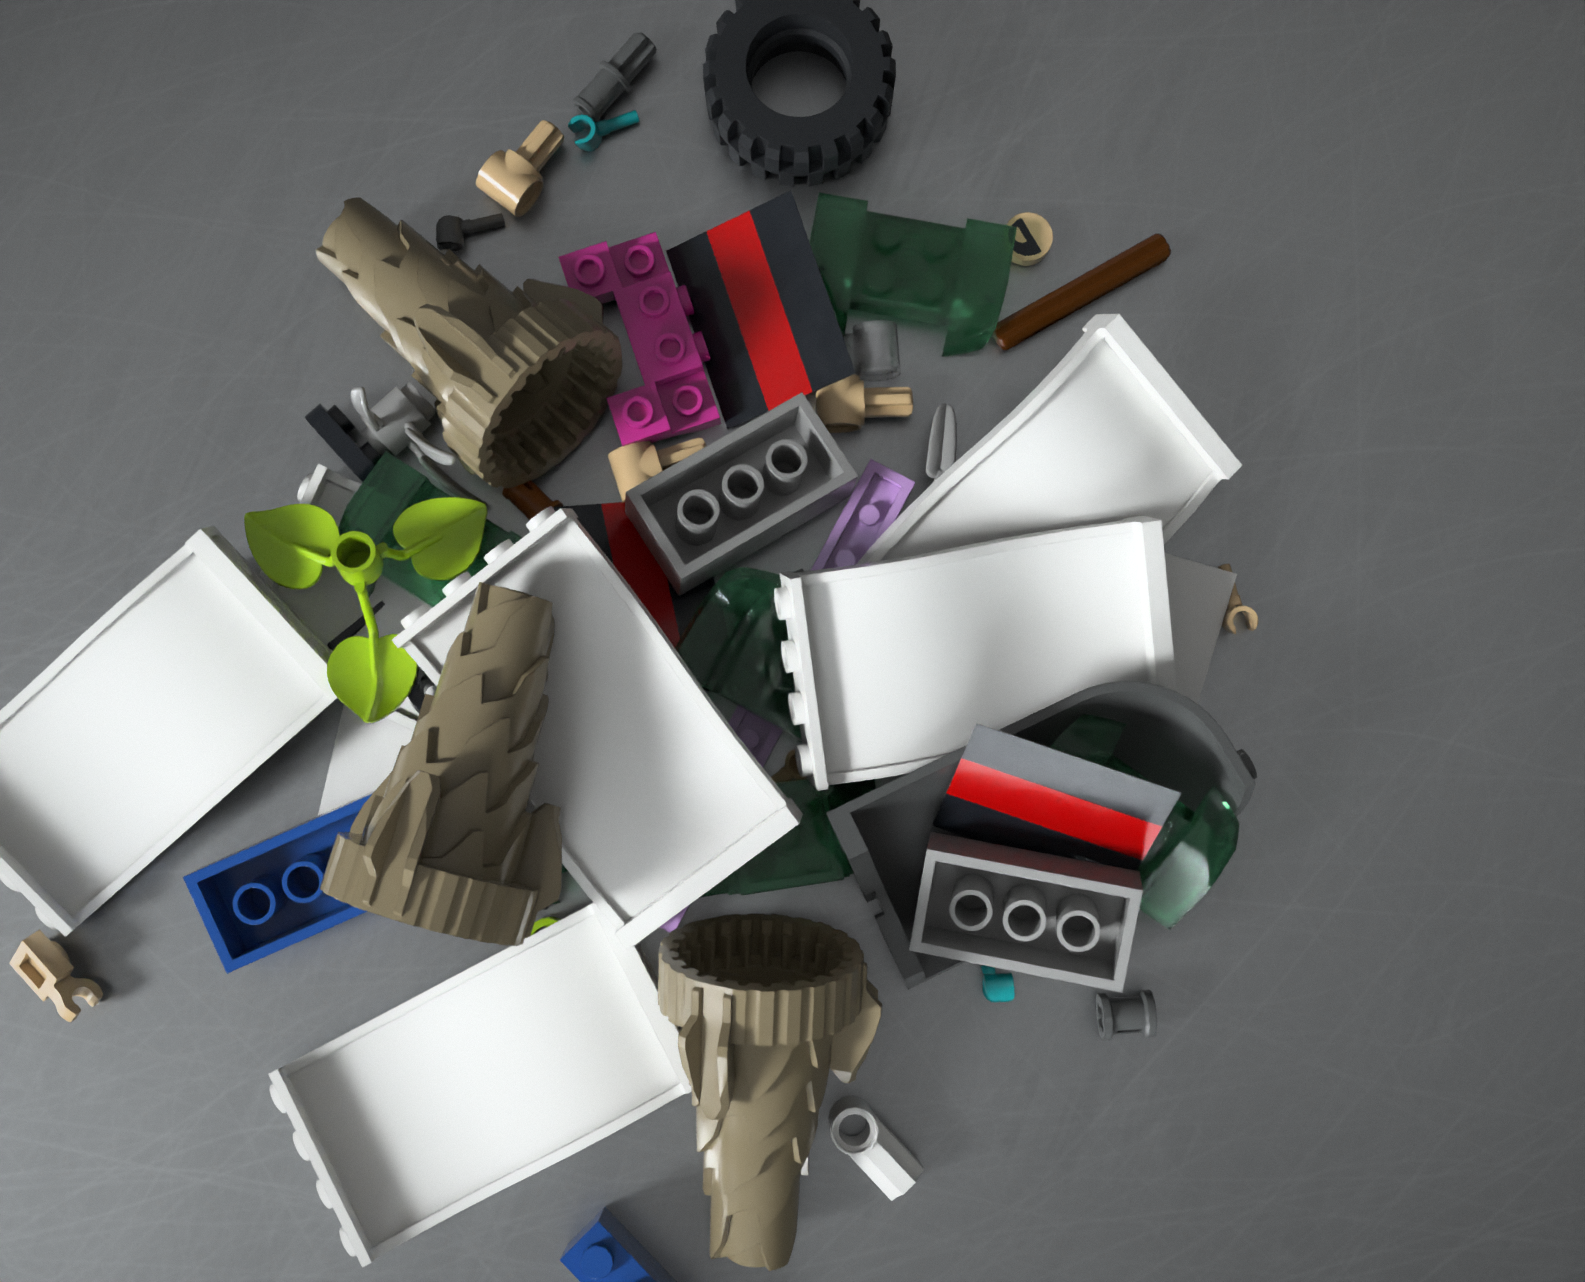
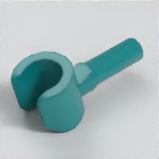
(599, 128)
(997, 986)

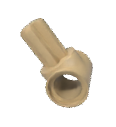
(514, 176)
(848, 403)
(641, 461)

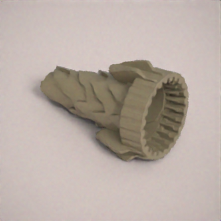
(509, 369)
(450, 825)
(761, 1024)

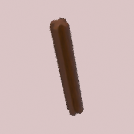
(1081, 291)

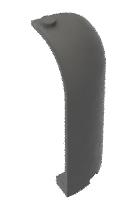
(890, 827)

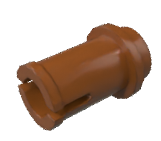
(529, 499)

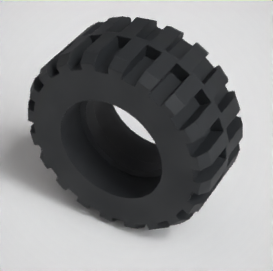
(792, 144)

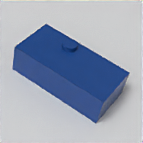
(272, 890)

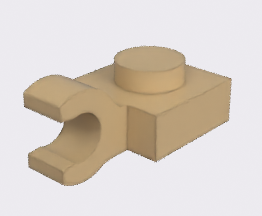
(48, 971)

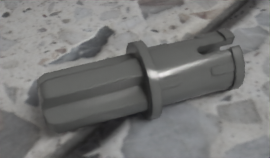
(615, 76)

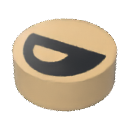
(1031, 239)

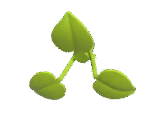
(300, 538)

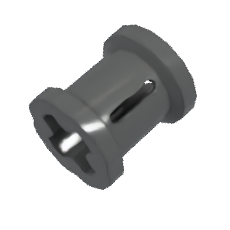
(1126, 1015)

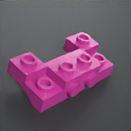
(668, 354)

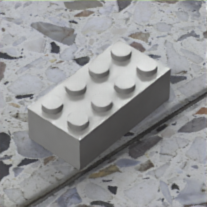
(740, 493)
(1027, 911)

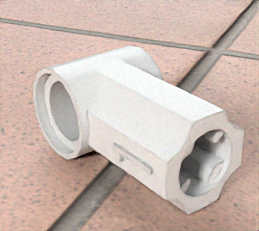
(875, 1149)

